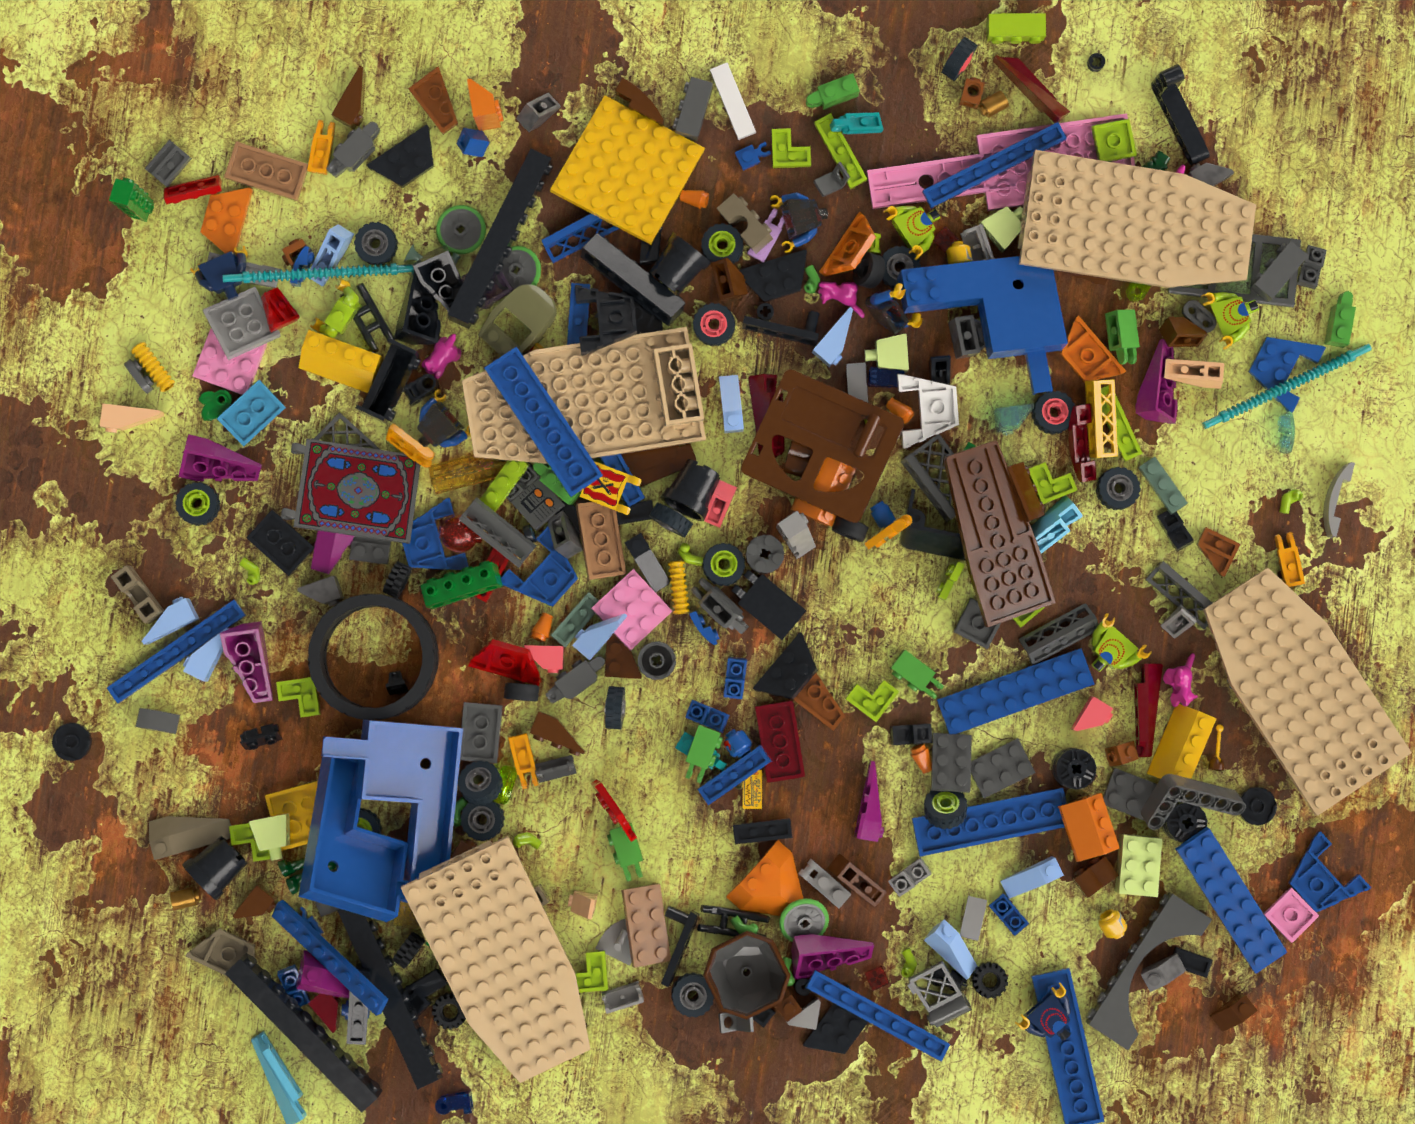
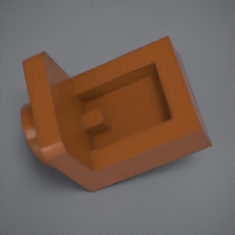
(293, 250)
(1121, 753)

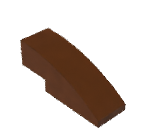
(638, 101)

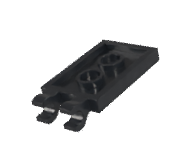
(769, 605)

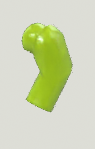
(1289, 498)
(685, 554)
(253, 571)
(526, 838)
(910, 963)

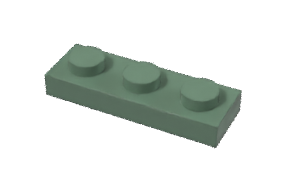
(1162, 485)
(575, 620)

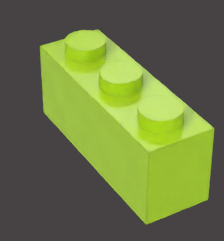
(1016, 27)

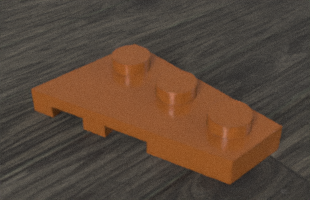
(435, 101)
(820, 703)

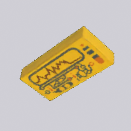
(752, 791)

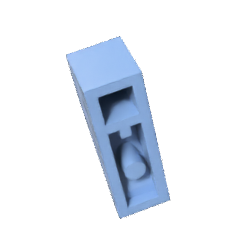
(332, 250)
(832, 345)
(731, 404)
(173, 618)
(596, 635)
(204, 660)
(1032, 877)
(951, 948)

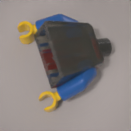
(800, 217)
(888, 312)
(439, 425)

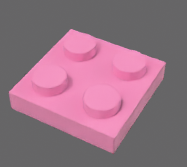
(1291, 915)

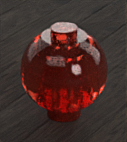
(457, 535)

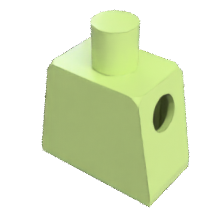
(1003, 227)
(890, 353)
(272, 834)

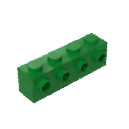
(131, 199)
(461, 585)

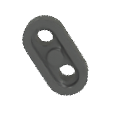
(1200, 314)
(135, 370)

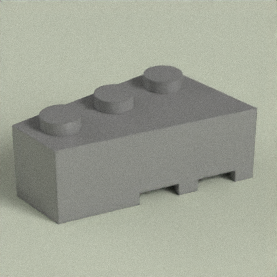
(796, 534)

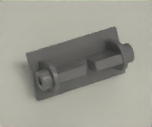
(555, 768)

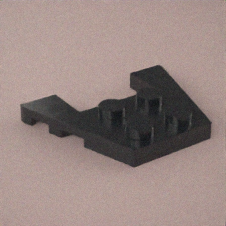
(615, 318)

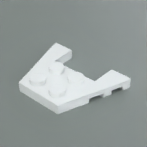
(936, 405)

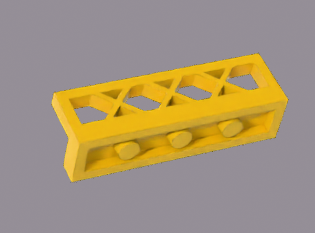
(1095, 429)

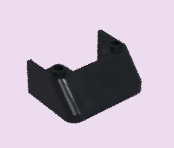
(390, 382)
(927, 539)

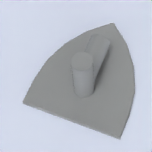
(616, 942)

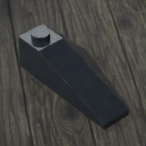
(439, 275)
(418, 315)

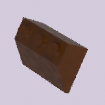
(1026, 491)

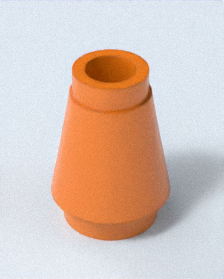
(696, 198)
(900, 409)
(542, 628)
(921, 756)

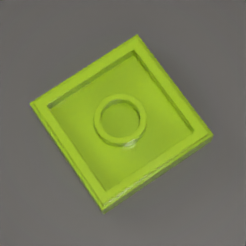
(1114, 140)

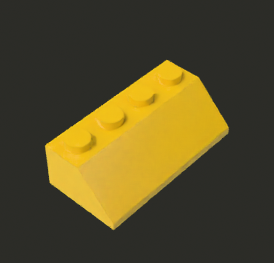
(339, 361)
(1181, 743)

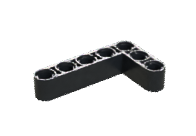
(1178, 115)

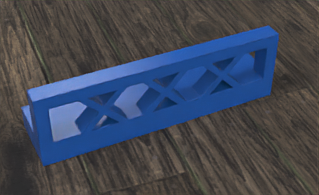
(573, 230)

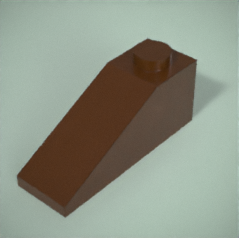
(351, 104)
(857, 880)

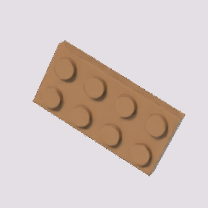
(266, 171)
(600, 541)
(646, 925)

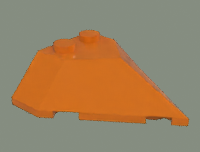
(769, 884)

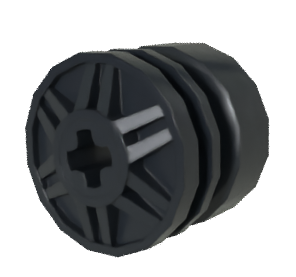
(1062, 768)
(1182, 811)

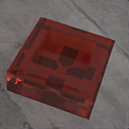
(944, 239)
(877, 978)

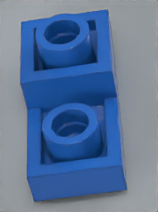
(303, 260)
(708, 633)
(735, 678)
(707, 716)
(1009, 914)
(288, 978)

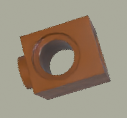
(967, 99)

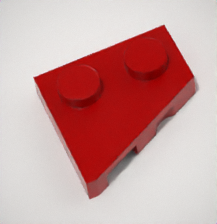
(278, 310)

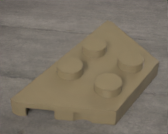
(221, 951)

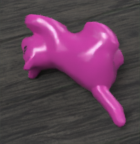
(844, 293)
(443, 353)
(1181, 679)

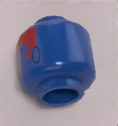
(737, 743)

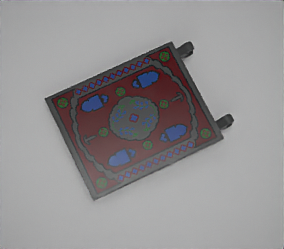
(355, 491)

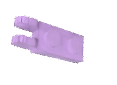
(776, 230)

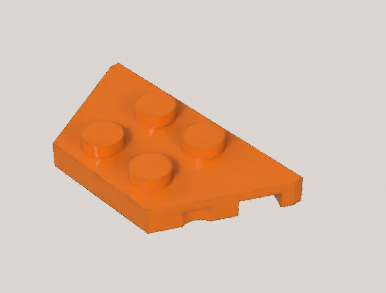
(226, 218)
(850, 248)
(1088, 354)

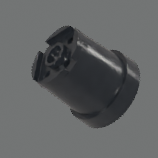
(678, 264)
(692, 490)
(215, 867)

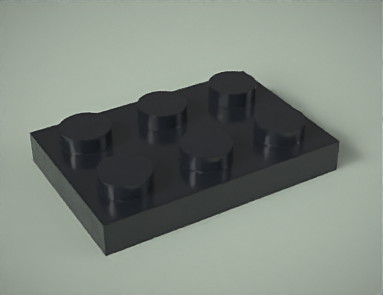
(280, 543)

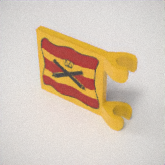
(609, 488)

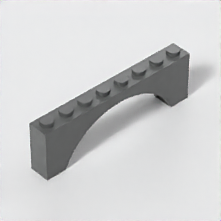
(1112, 1011)

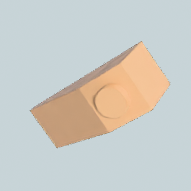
(1195, 372)
(124, 417)
(583, 903)

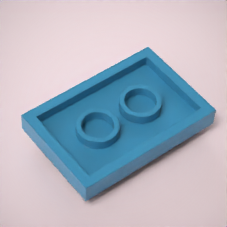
(251, 412)

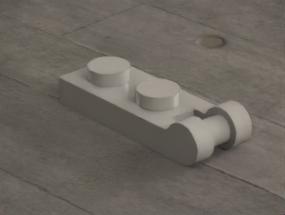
(825, 884)

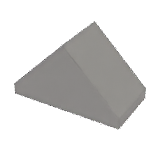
(1178, 621)
(808, 1017)

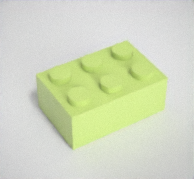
(1138, 865)

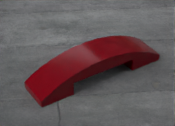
(1078, 443)

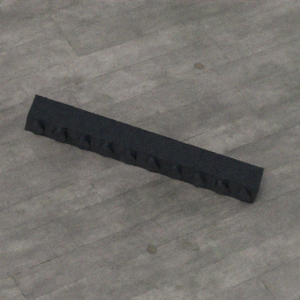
(500, 238)
(397, 1011)
(304, 1032)

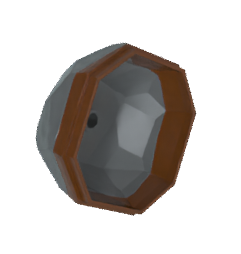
(750, 993)

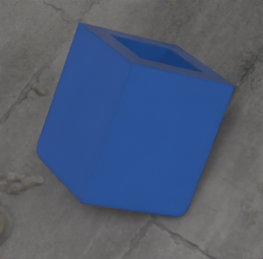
(473, 142)

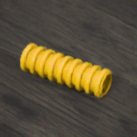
(153, 367)
(678, 587)

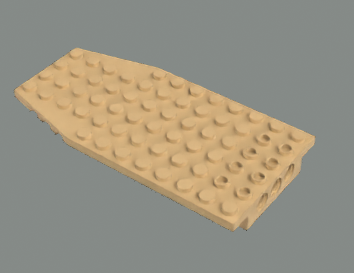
(1132, 223)
(614, 398)
(1302, 691)
(501, 957)

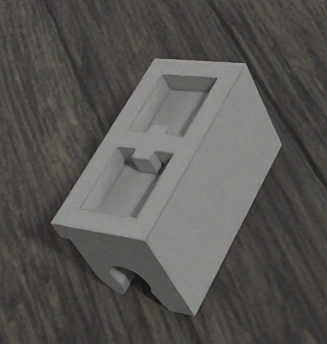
(978, 242)
(622, 997)

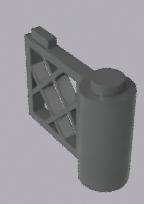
(943, 1009)

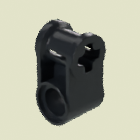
(419, 390)

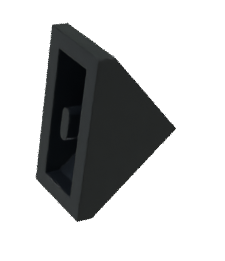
(940, 369)

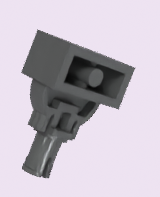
(966, 336)

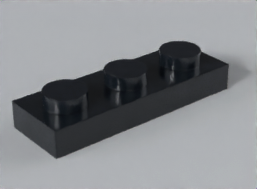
(762, 831)

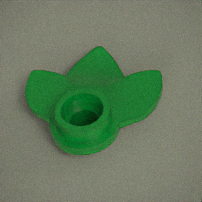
(212, 406)

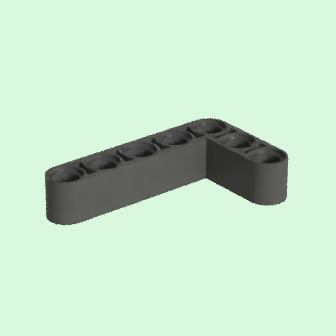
(1177, 788)

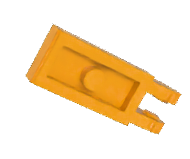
(321, 149)
(409, 446)
(890, 531)
(1289, 561)
(523, 758)

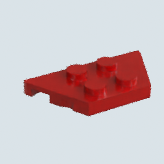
(507, 661)
(612, 809)

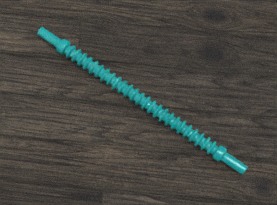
(246, 277)
(1348, 356)

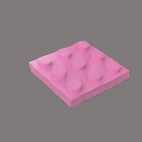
(230, 374)
(638, 602)

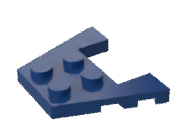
(1276, 362)
(426, 545)
(549, 579)
(1317, 884)

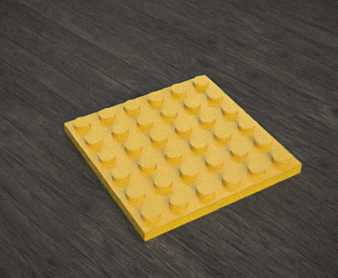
(627, 170)

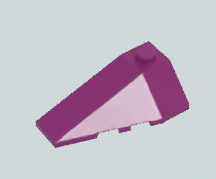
(1156, 394)
(209, 460)
(329, 550)
(248, 654)
(869, 817)
(825, 952)
(318, 979)

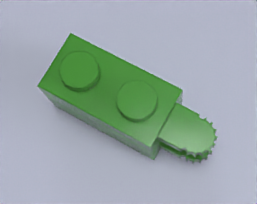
(834, 92)
(1340, 321)
(1123, 335)
(552, 482)
(915, 673)
(702, 750)
(626, 851)

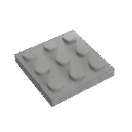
(240, 323)

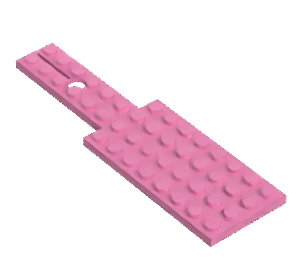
(1000, 191)

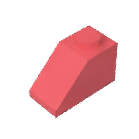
(720, 503)
(548, 657)
(1092, 715)

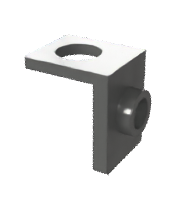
(832, 182)
(738, 1023)

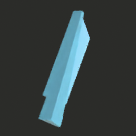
(1054, 523)
(280, 1080)

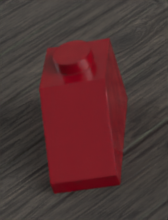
(327, 1009)

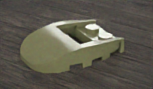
(532, 308)

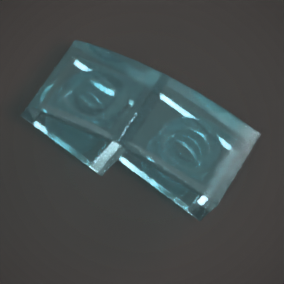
(1286, 426)

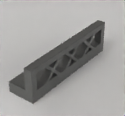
(499, 531)
(1183, 585)
(1062, 636)

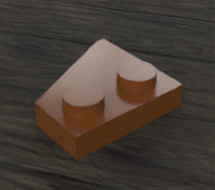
(1218, 550)

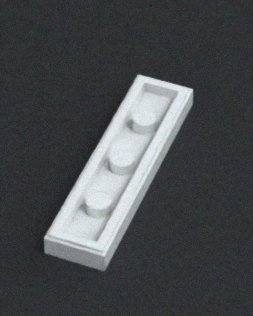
(732, 101)

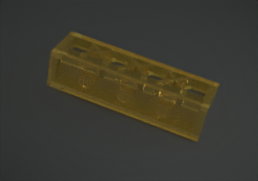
(466, 475)

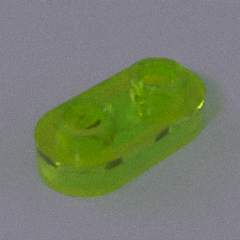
(1137, 297)
(509, 777)

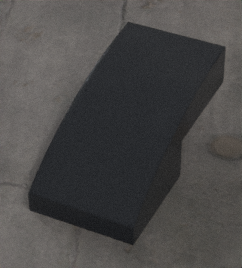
(1175, 530)
(911, 734)

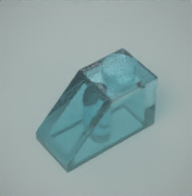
(1010, 418)

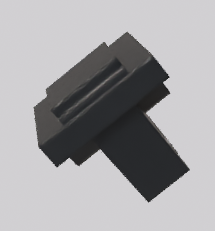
(396, 683)

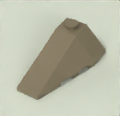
(179, 834)

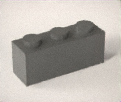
(693, 108)
(1278, 270)

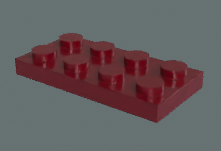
(780, 741)

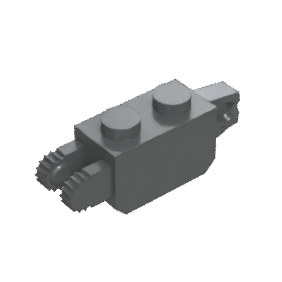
(354, 150)
(720, 607)
(575, 681)

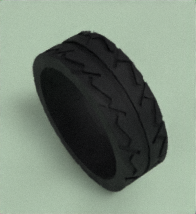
(318, 653)

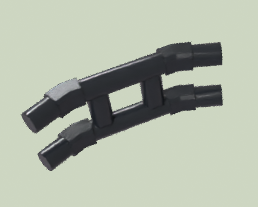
(379, 323)
(725, 913)

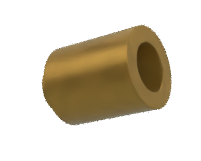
(993, 104)
(185, 898)

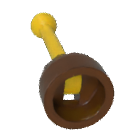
(1216, 762)

